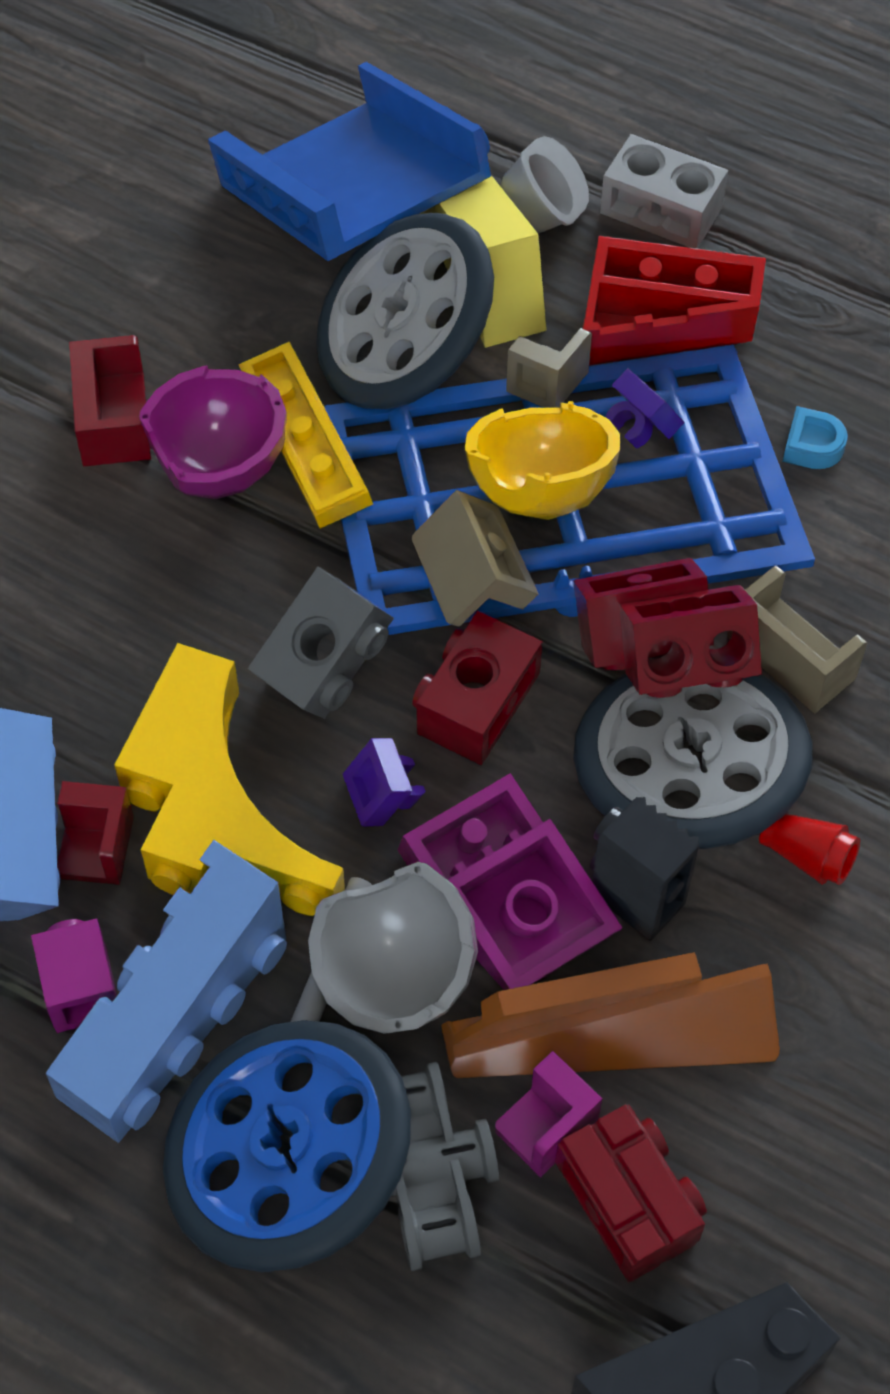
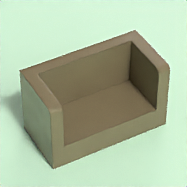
(796, 651)

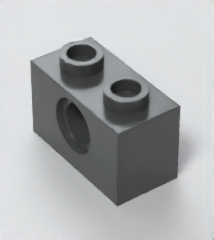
(290, 653)

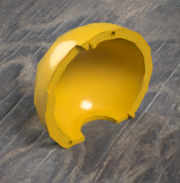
(542, 458)

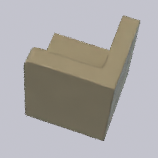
(546, 374)

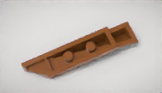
(621, 1021)

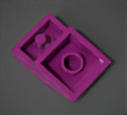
(518, 881)

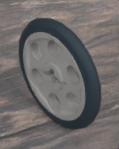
(437, 352)
(721, 815)

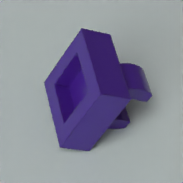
(644, 407)
(380, 782)

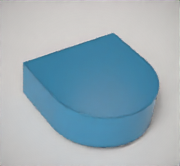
(815, 439)

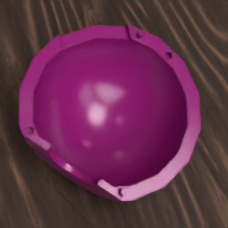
(215, 430)

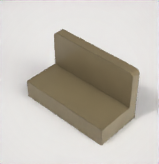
(471, 558)

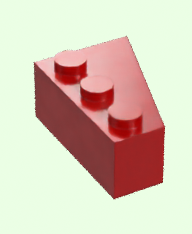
(669, 299)

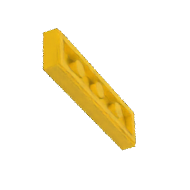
(311, 441)

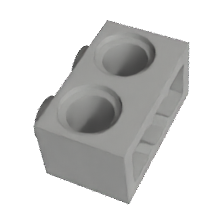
(663, 191)

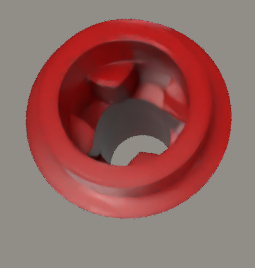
(814, 846)

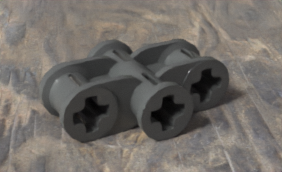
(432, 1191)

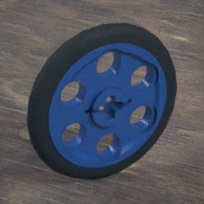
(317, 1221)

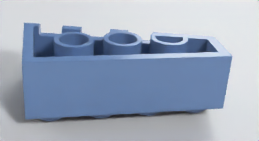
(172, 995)

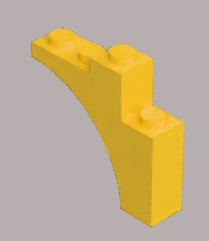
(183, 766)

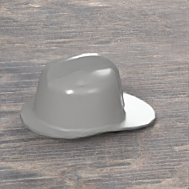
(547, 185)

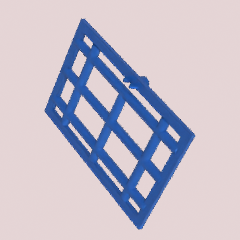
(577, 549)

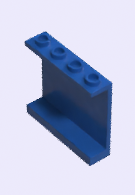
(360, 168)

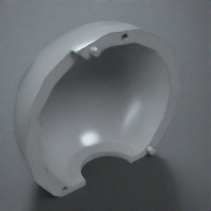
(394, 950)

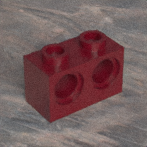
(691, 624)

